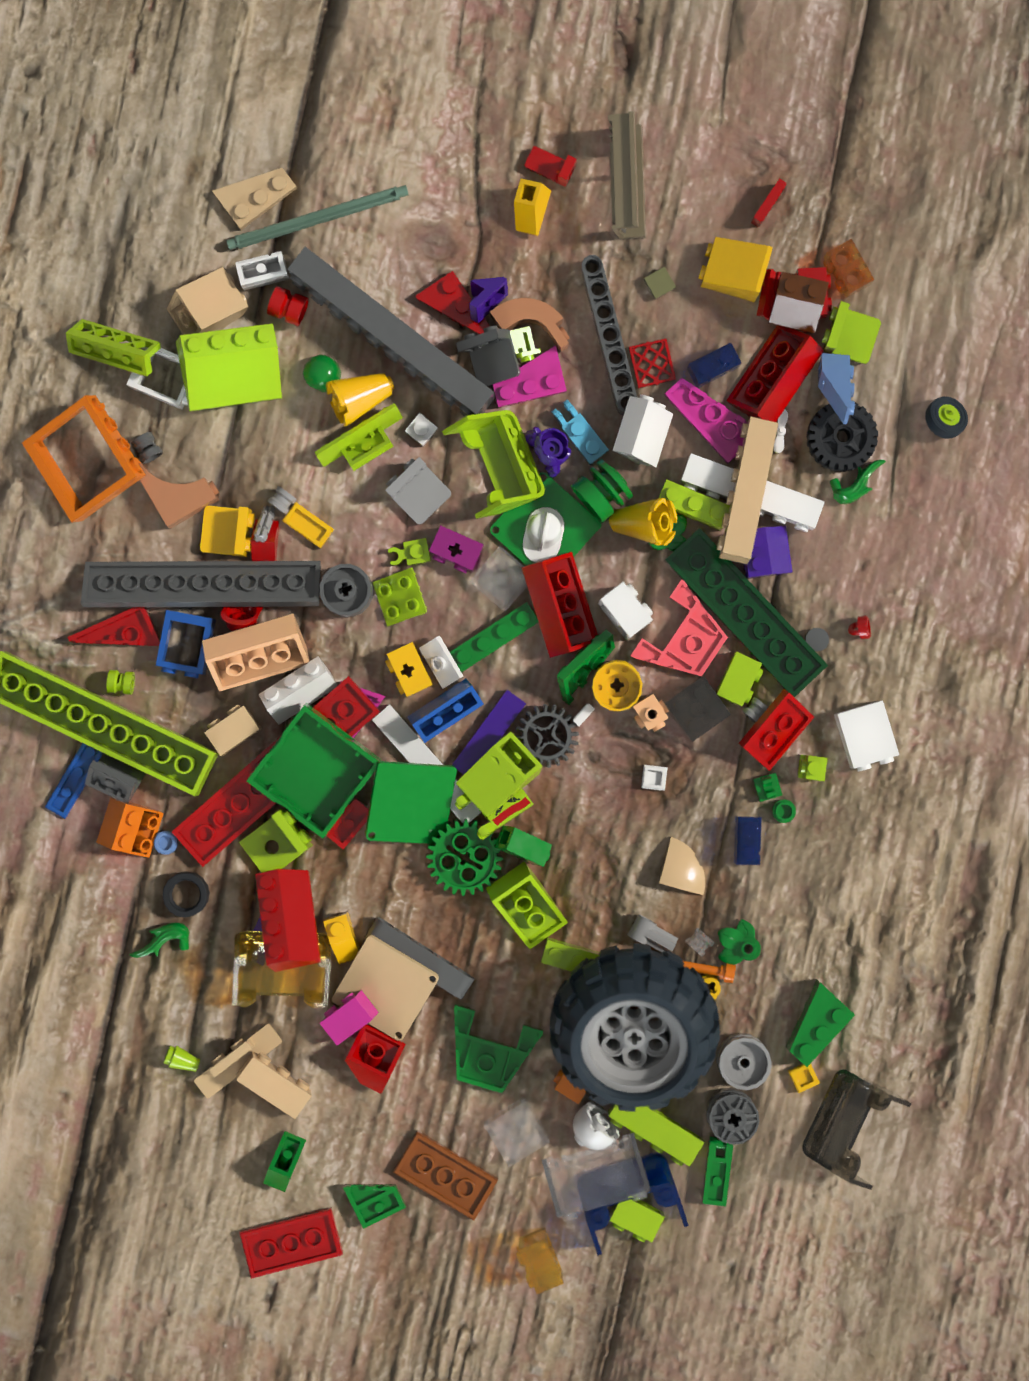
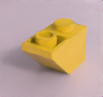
(530, 206)

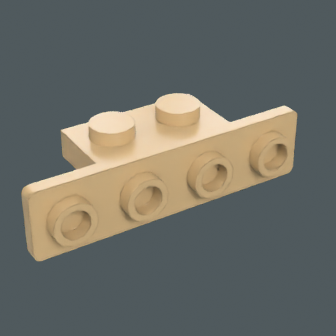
(226, 1067)

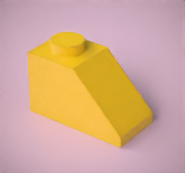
(342, 937)

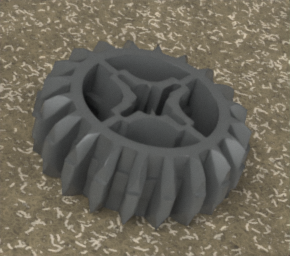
(557, 718)

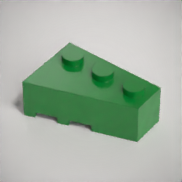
(818, 1024)

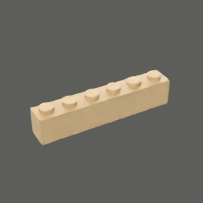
(748, 490)

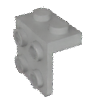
(418, 490)

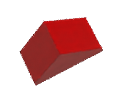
(267, 550)

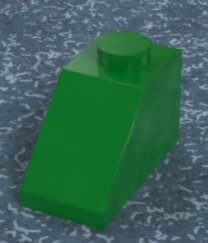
(284, 1161)

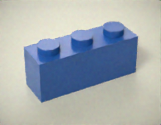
(445, 710)

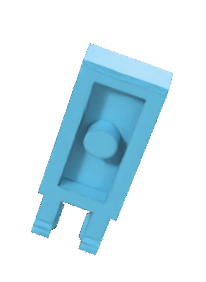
(581, 434)

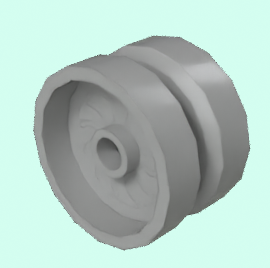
(755, 1069)

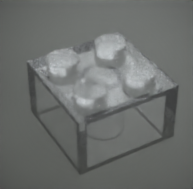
(516, 1131)

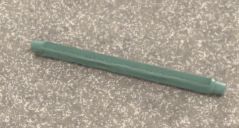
(317, 217)

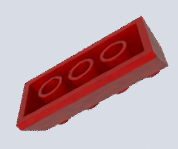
(775, 374)
(560, 604)
(287, 919)

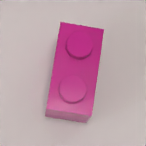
(348, 1017)

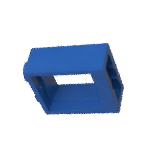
(170, 616)

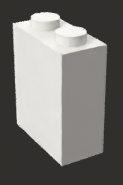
(643, 431)
(867, 735)

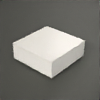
(583, 714)
(654, 777)

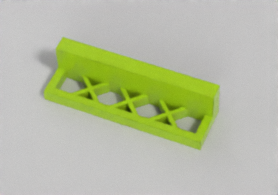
(109, 350)

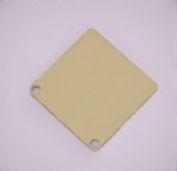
(391, 983)

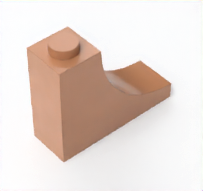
(178, 501)

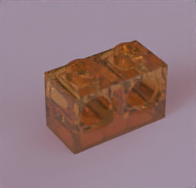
(854, 266)

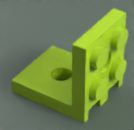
(286, 833)

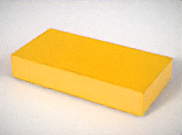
(308, 525)

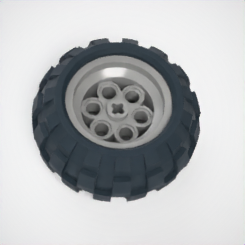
(633, 1067)

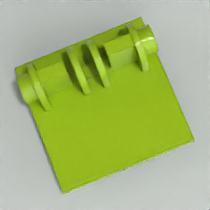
(400, 597)

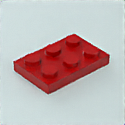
(776, 729)

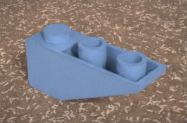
(835, 383)

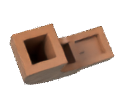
(532, 311)

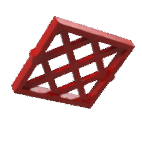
(647, 345)

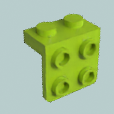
(851, 333)

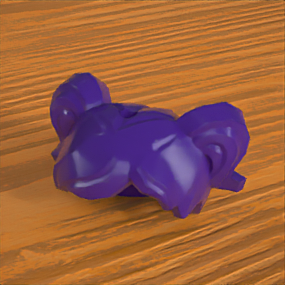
(542, 443)

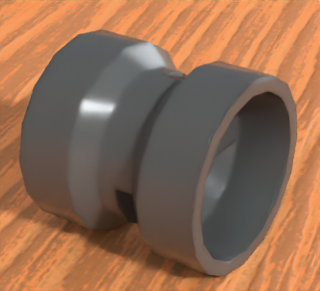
(146, 447)

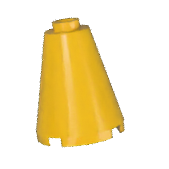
(358, 395)
(646, 521)

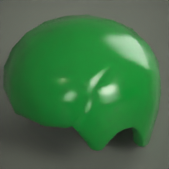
(321, 370)

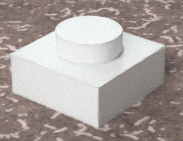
(421, 429)

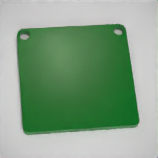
(578, 521)
(410, 801)

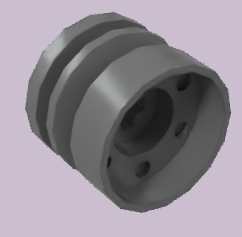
(718, 1114)

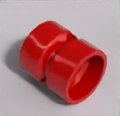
(287, 305)

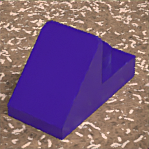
(486, 296)

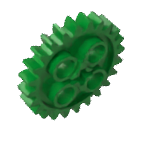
(452, 875)

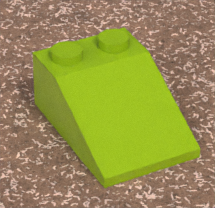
(526, 905)

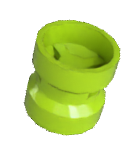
(120, 682)

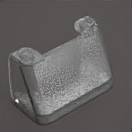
(596, 1178)

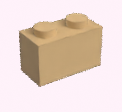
(232, 730)

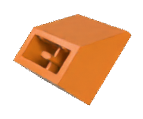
(129, 828)

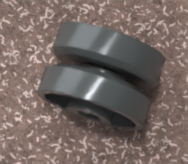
(346, 576)

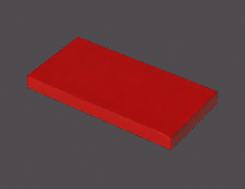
(291, 1243)

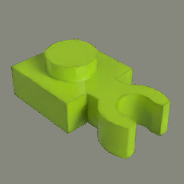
(414, 552)

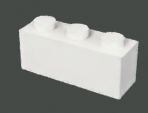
(298, 688)

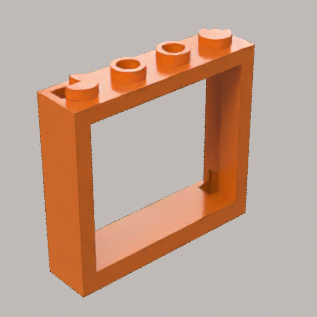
(53, 475)

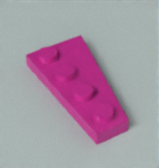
(710, 418)

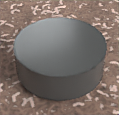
(817, 639)

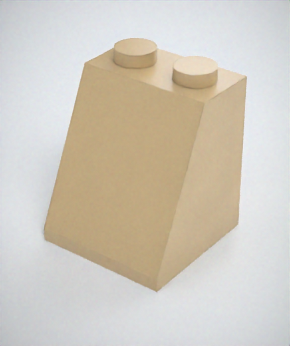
(207, 303)

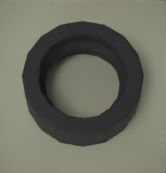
(168, 898)

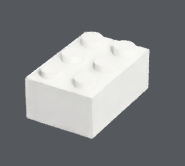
(625, 610)

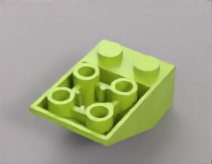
(499, 774)

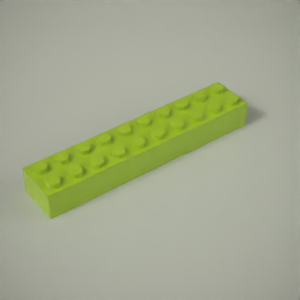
(104, 725)

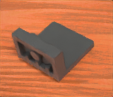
(114, 778)

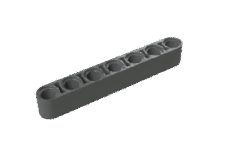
(608, 324)

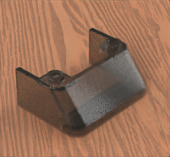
(840, 1122)

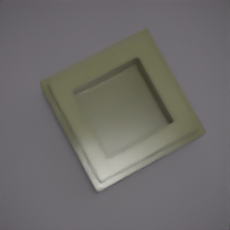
(659, 283)

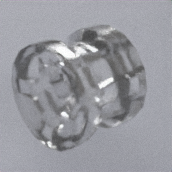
(699, 942)

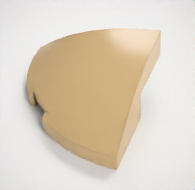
(682, 868)

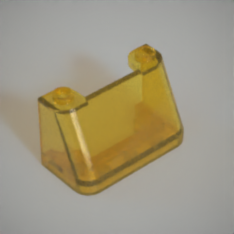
(254, 978)

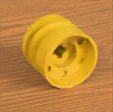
(628, 693)

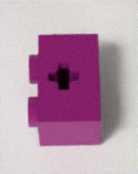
(447, 538)

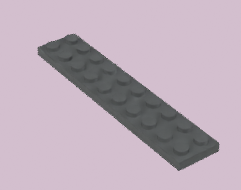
(201, 584)

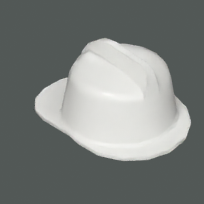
(543, 534)

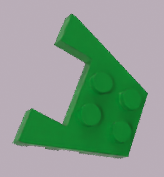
(487, 1061)

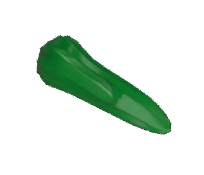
(858, 488)
(162, 935)

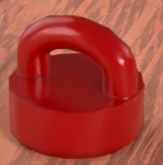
(863, 626)

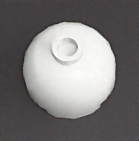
(593, 1128)

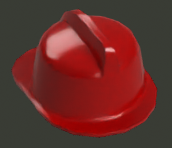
(240, 617)

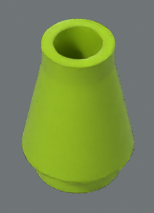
(180, 1059)

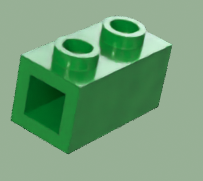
(523, 846)

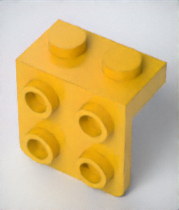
(226, 530)

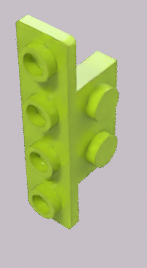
(363, 441)

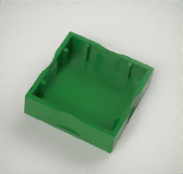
(314, 770)

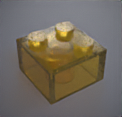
(541, 1262)

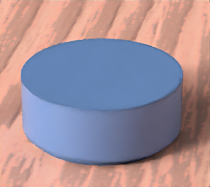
(165, 842)

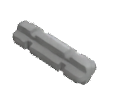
(264, 524)

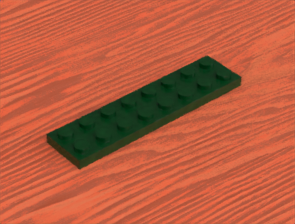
(746, 613)

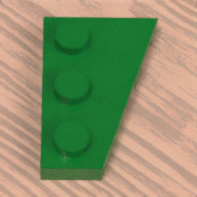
(578, 670)

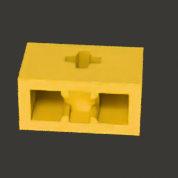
(419, 680)

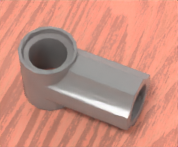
(649, 933)

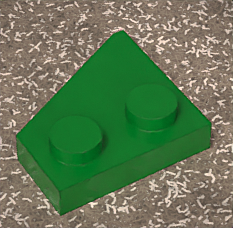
(374, 1201)

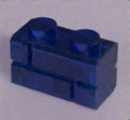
(714, 365)
(747, 840)

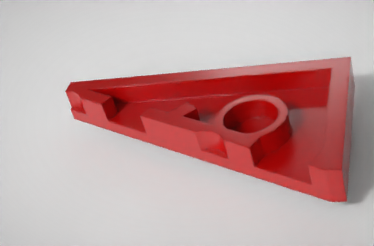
(452, 300)
(126, 628)

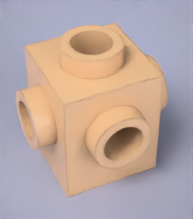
(642, 709)

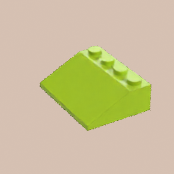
(230, 367)

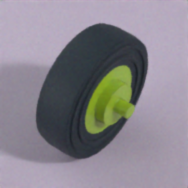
(946, 417)

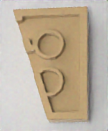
(254, 196)

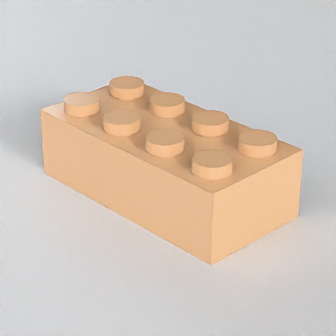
(255, 652)

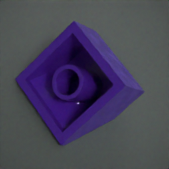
(769, 553)

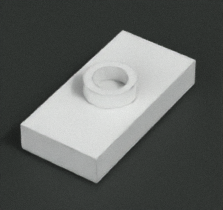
(441, 662)

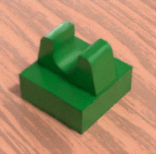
(767, 787)

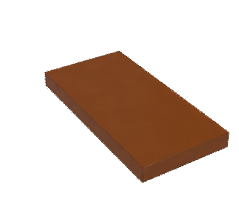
(445, 1175)

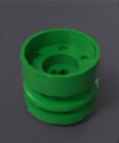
(602, 490)

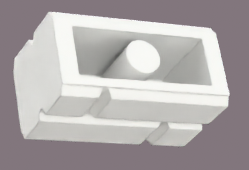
(262, 270)

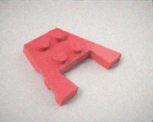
(692, 644)

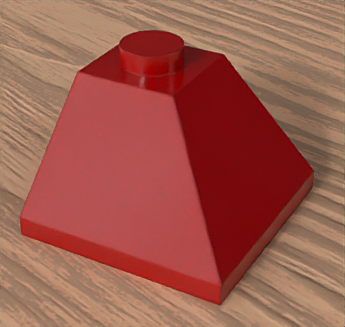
(373, 1057)

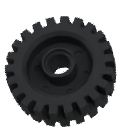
(836, 454)

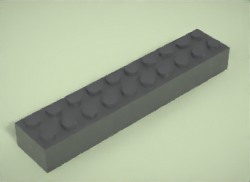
(390, 333)

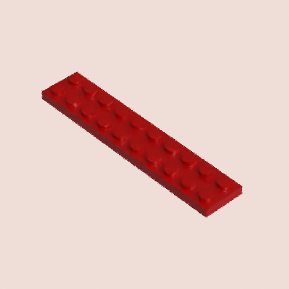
(241, 804)

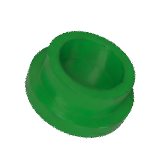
(784, 811)

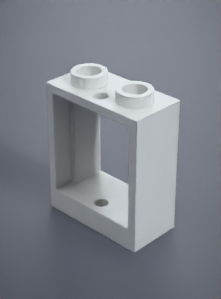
(136, 380)

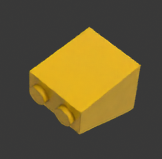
(735, 268)

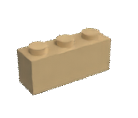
(274, 1084)

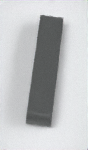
(450, 976)

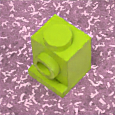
(812, 767)

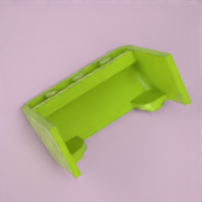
(505, 457)

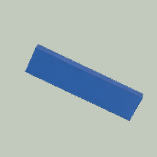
(72, 781)

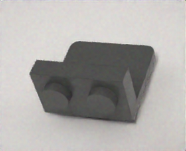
(491, 355)

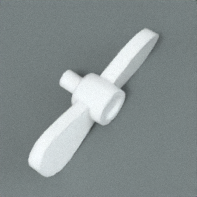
(779, 441)

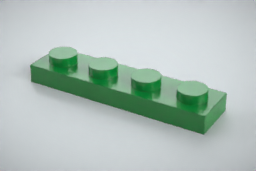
(494, 637)

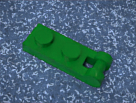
(717, 1173)

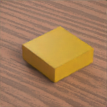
(803, 1077)

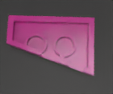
(537, 380)

